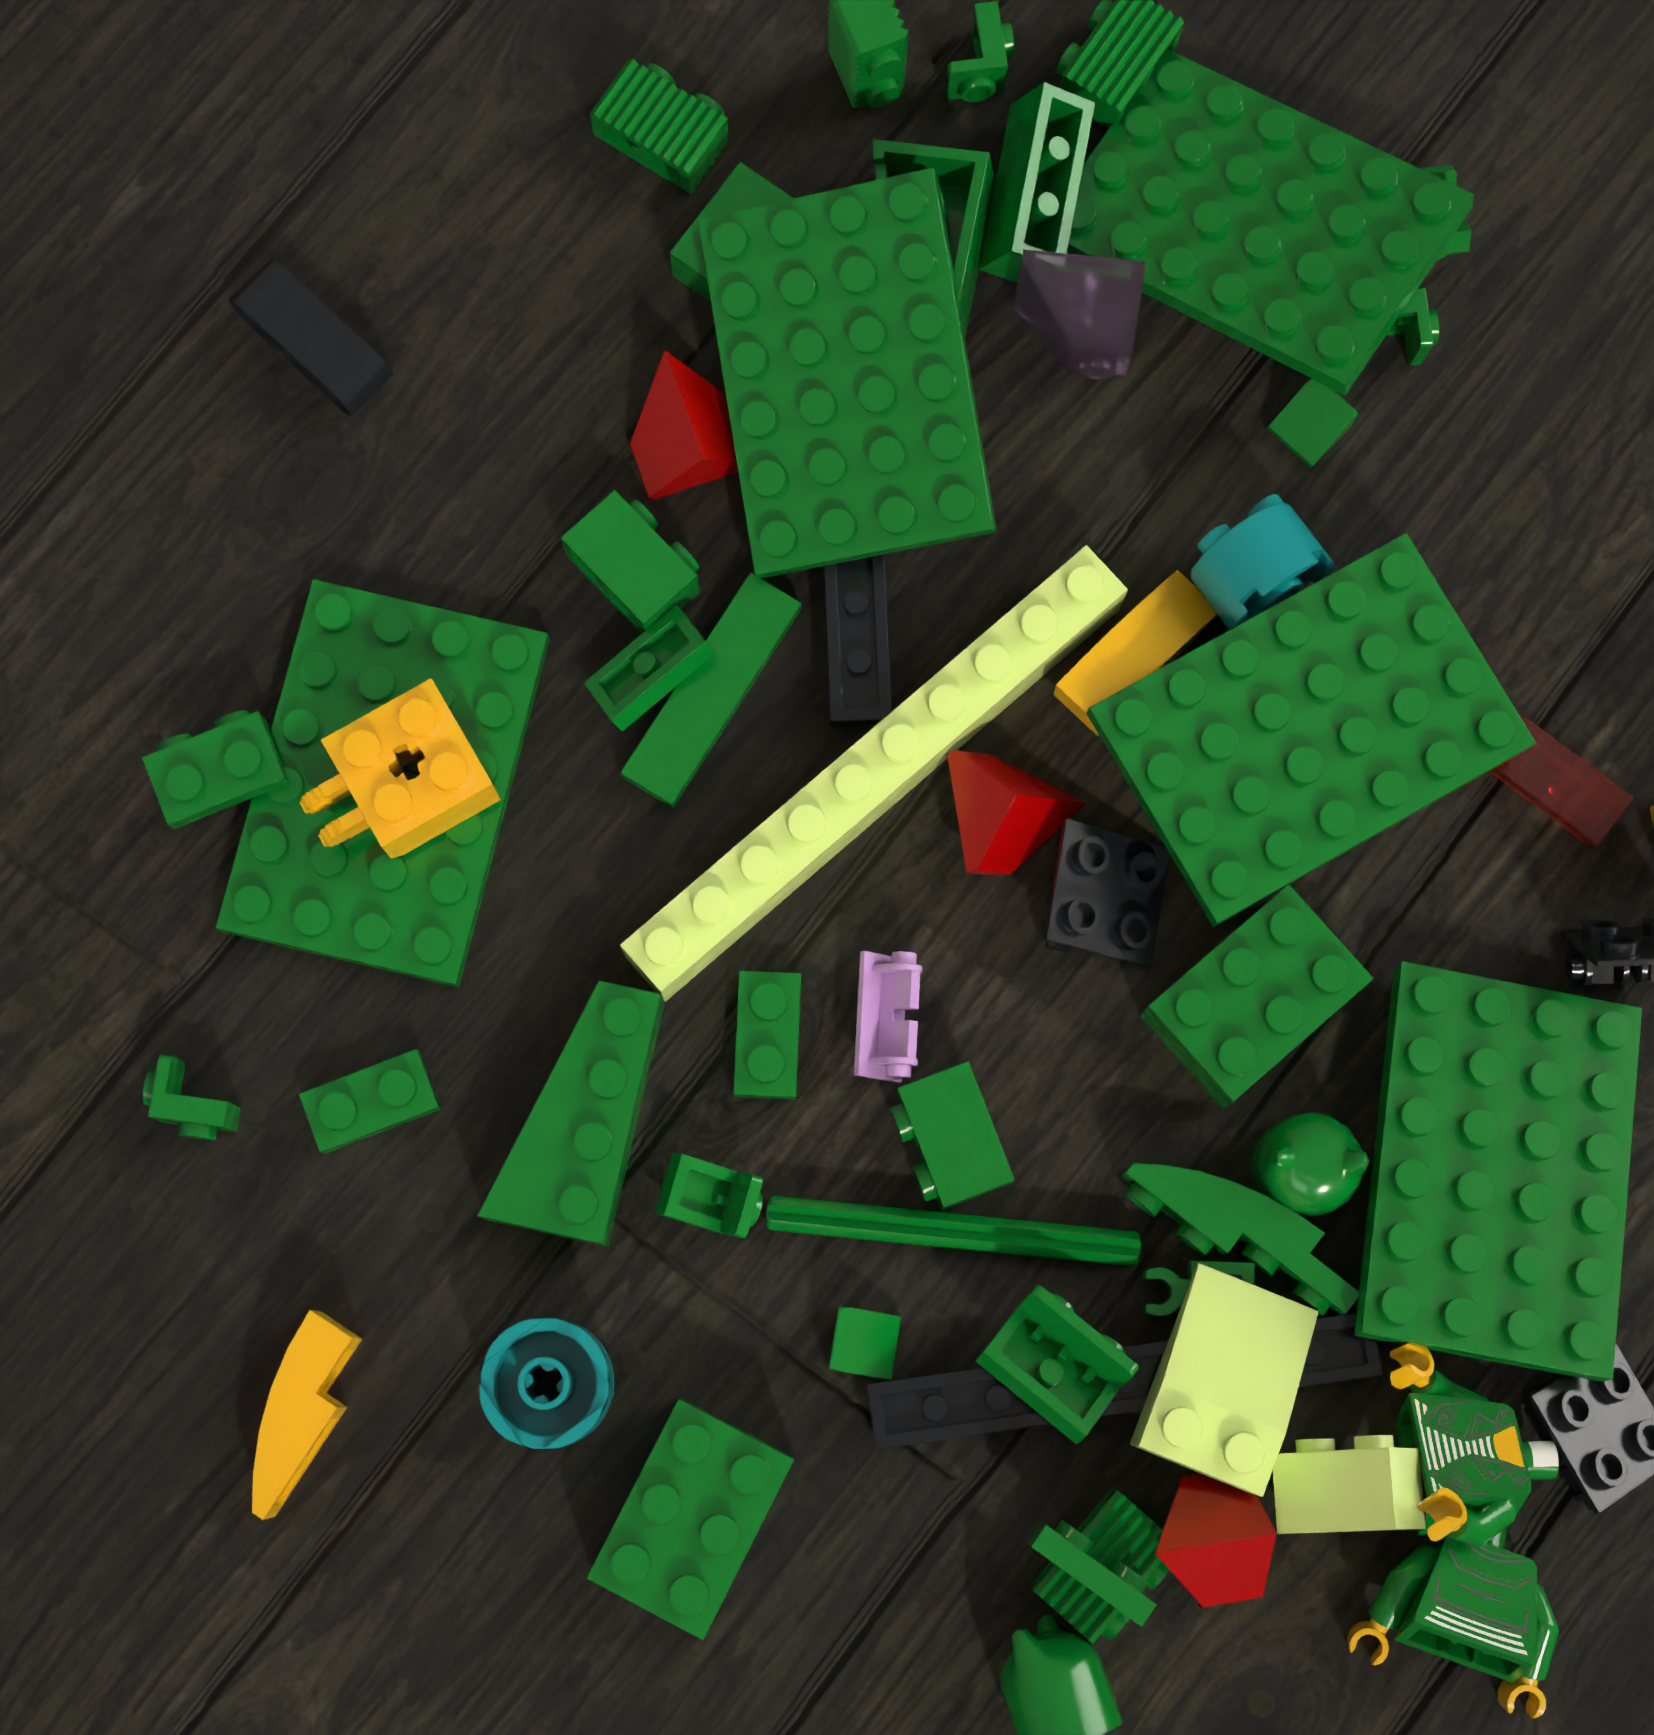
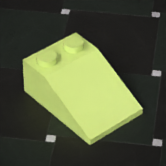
(1227, 1381)

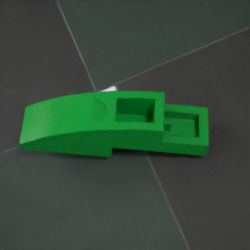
(1220, 1212)

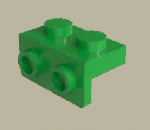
(214, 768)
(1057, 1363)

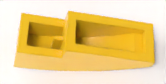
(1137, 645)
(299, 1409)

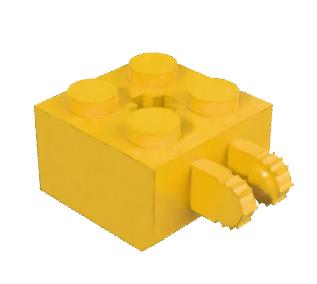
(372, 756)

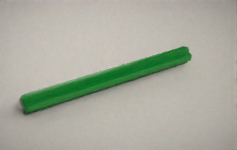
(953, 1230)

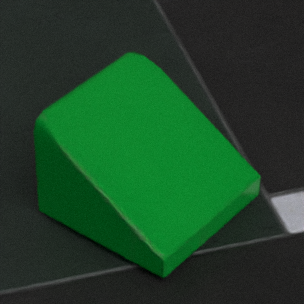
(1313, 422)
(864, 1342)

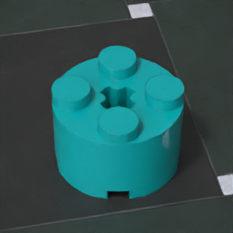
(1258, 562)
(511, 1375)

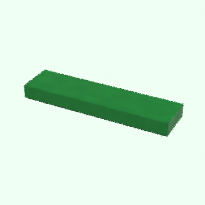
(713, 692)

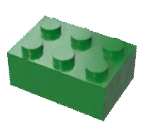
(1256, 997)
(691, 1518)

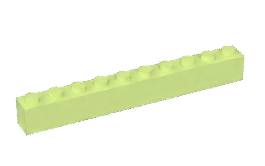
(874, 774)

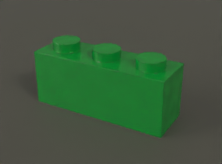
(1036, 178)

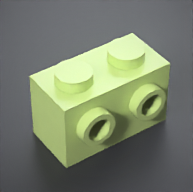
(1348, 1489)

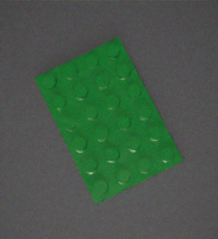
(1263, 219)
(847, 374)
(1310, 729)
(352, 898)
(1500, 1173)

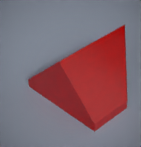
(682, 432)
(1003, 812)
(1217, 1541)

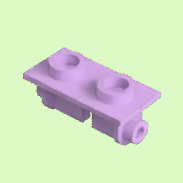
(883, 1037)

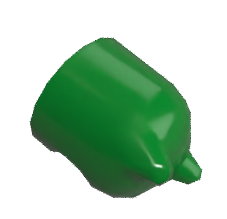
(1308, 1164)
(1057, 1684)

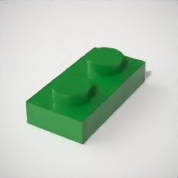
(649, 668)
(767, 1035)
(370, 1101)
(1115, 1585)

